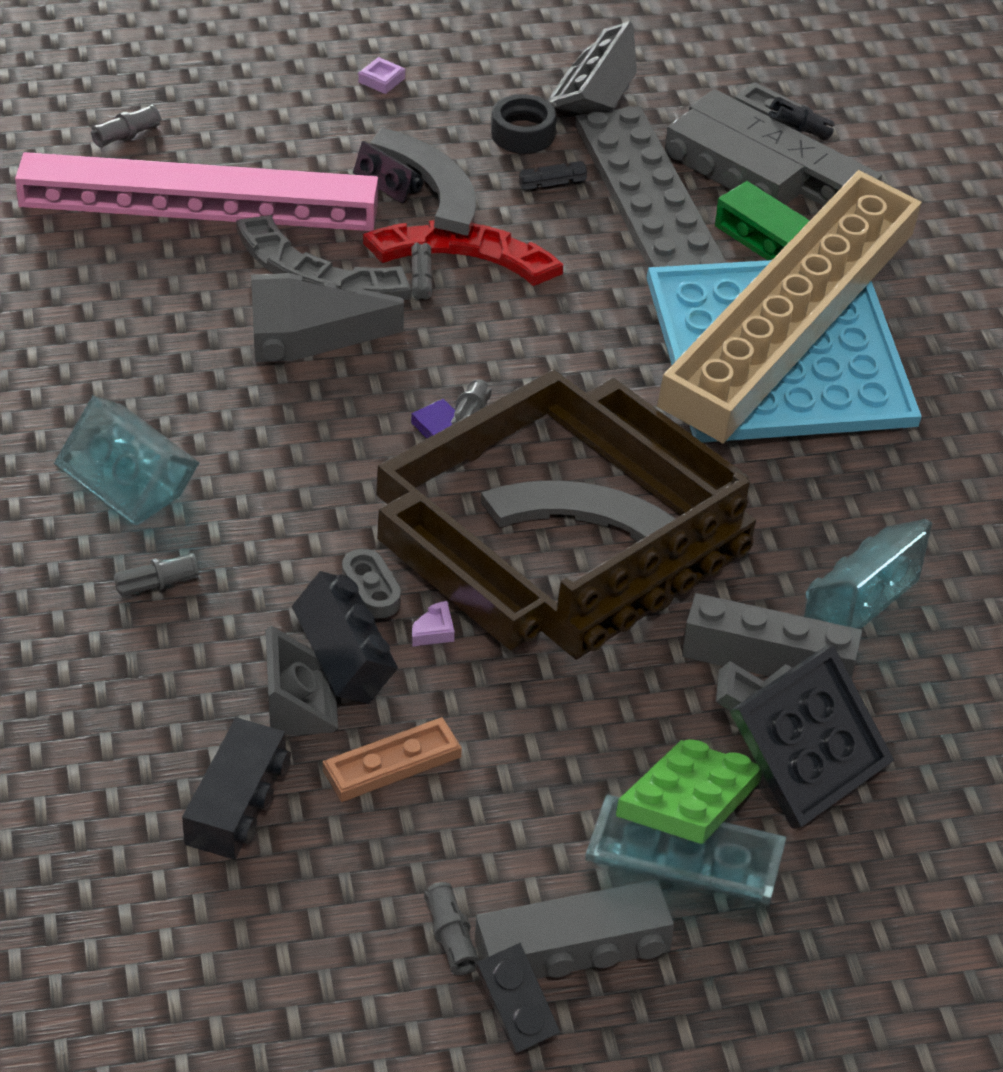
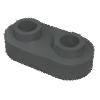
(375, 581)

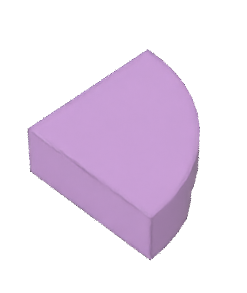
(433, 626)

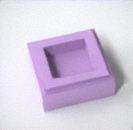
(381, 75)

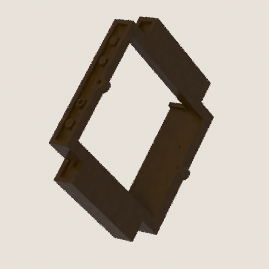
(615, 594)

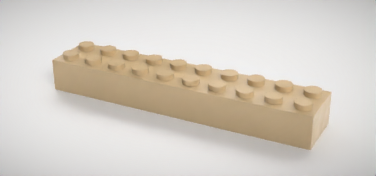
(788, 306)

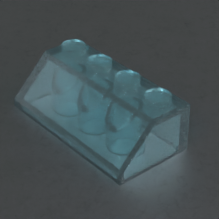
(730, 863)

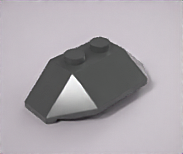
(599, 73)

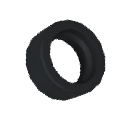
(523, 108)

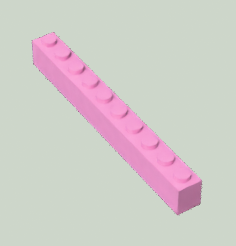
(196, 191)

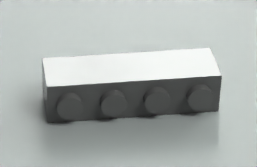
(731, 157)
(761, 637)
(582, 929)

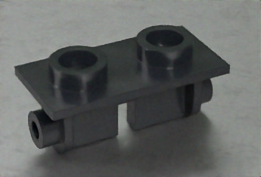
(392, 175)

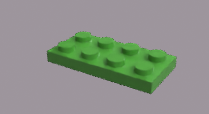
(690, 791)

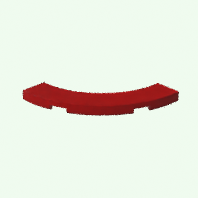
(483, 242)

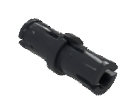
(801, 118)

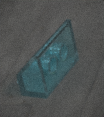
(125, 461)
(871, 576)

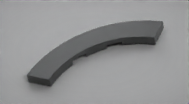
(443, 175)
(277, 255)
(583, 500)

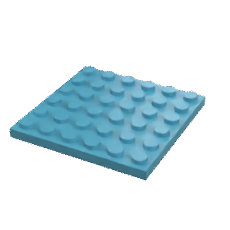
(839, 385)

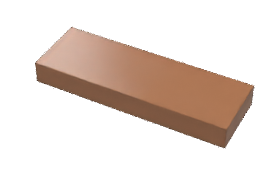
(391, 759)

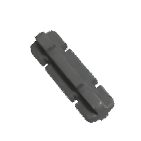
(421, 271)

